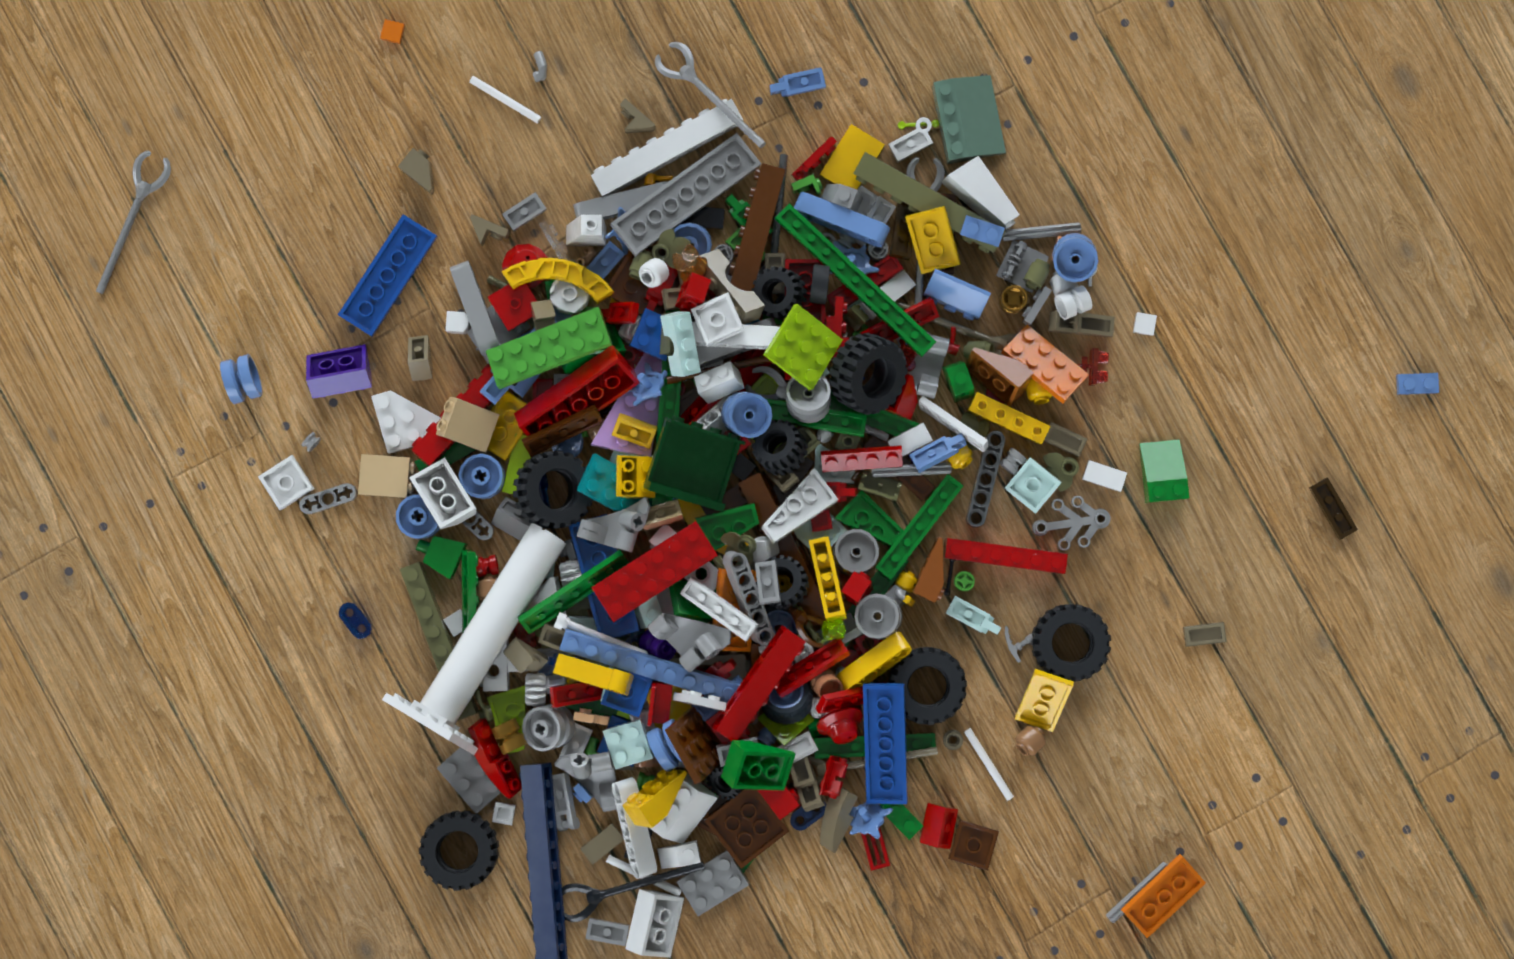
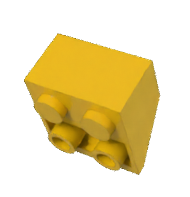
(631, 476)

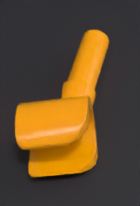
(652, 178)

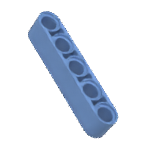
(842, 219)

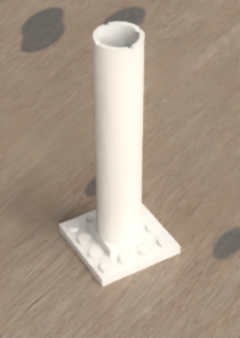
(484, 637)

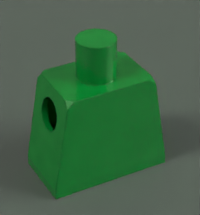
(958, 381)
(442, 554)

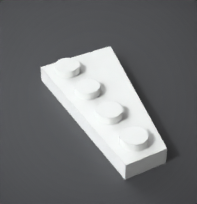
(802, 505)

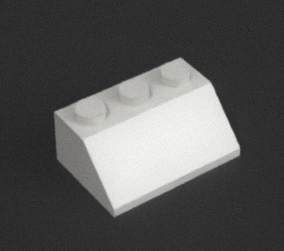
(443, 494)
(686, 812)
(654, 923)

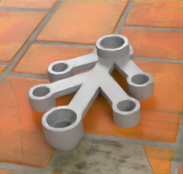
(1074, 522)

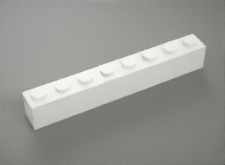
(663, 150)

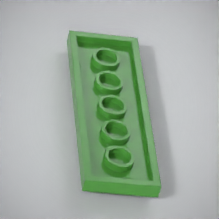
(548, 347)

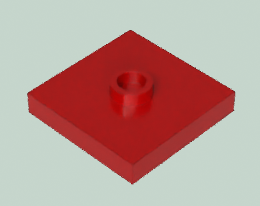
(513, 305)

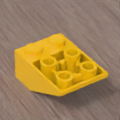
(655, 799)

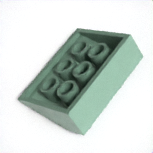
(968, 118)

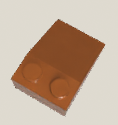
(999, 374)
(931, 576)

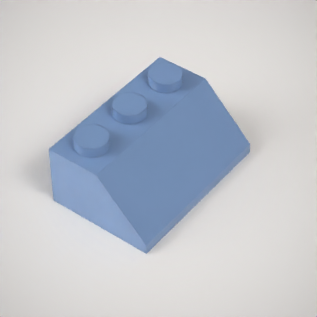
(956, 295)

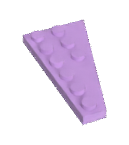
(645, 411)

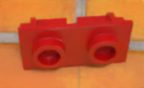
(835, 767)

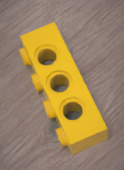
(1008, 418)
(827, 579)

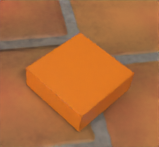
(392, 31)

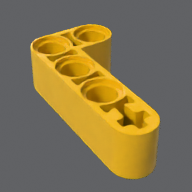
(875, 661)
(593, 674)

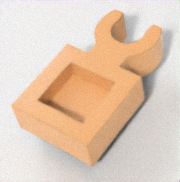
(586, 716)

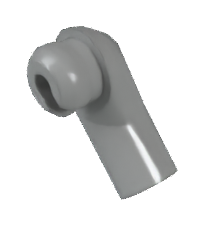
(542, 67)

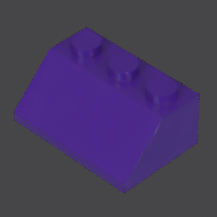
(338, 371)

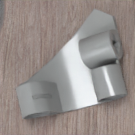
(929, 367)
(617, 529)
(690, 638)
(594, 773)

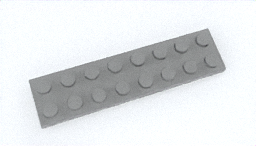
(685, 194)

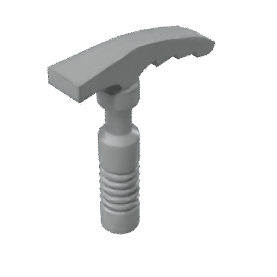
(1018, 646)

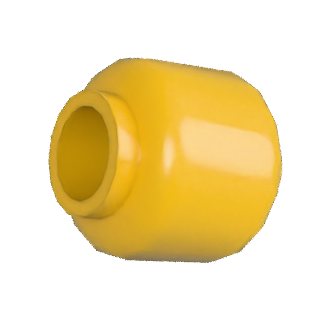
(1037, 393)
(961, 459)

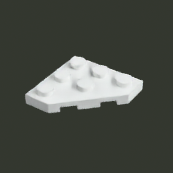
(401, 420)

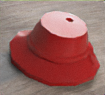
(519, 254)
(841, 724)

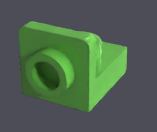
(804, 184)

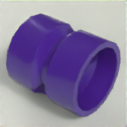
(656, 647)

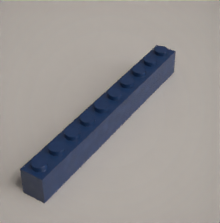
(543, 861)

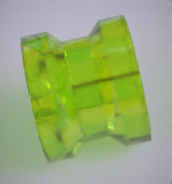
(833, 629)

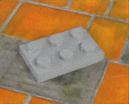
(468, 779)
(714, 883)

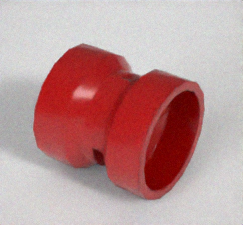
(487, 566)

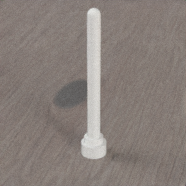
(564, 622)

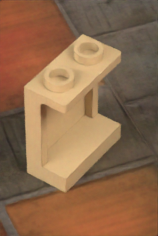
(467, 424)
(386, 476)
(663, 514)

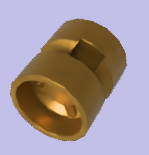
(1013, 299)
(509, 736)

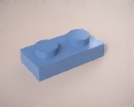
(982, 231)
(1417, 383)

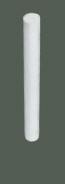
(505, 99)
(988, 764)
(626, 867)

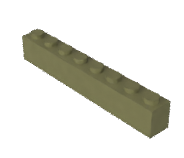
(914, 193)
(431, 620)

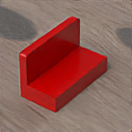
(660, 703)
(938, 826)

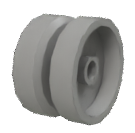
(806, 404)
(863, 544)
(890, 616)
(548, 727)

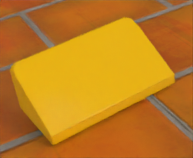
(634, 430)

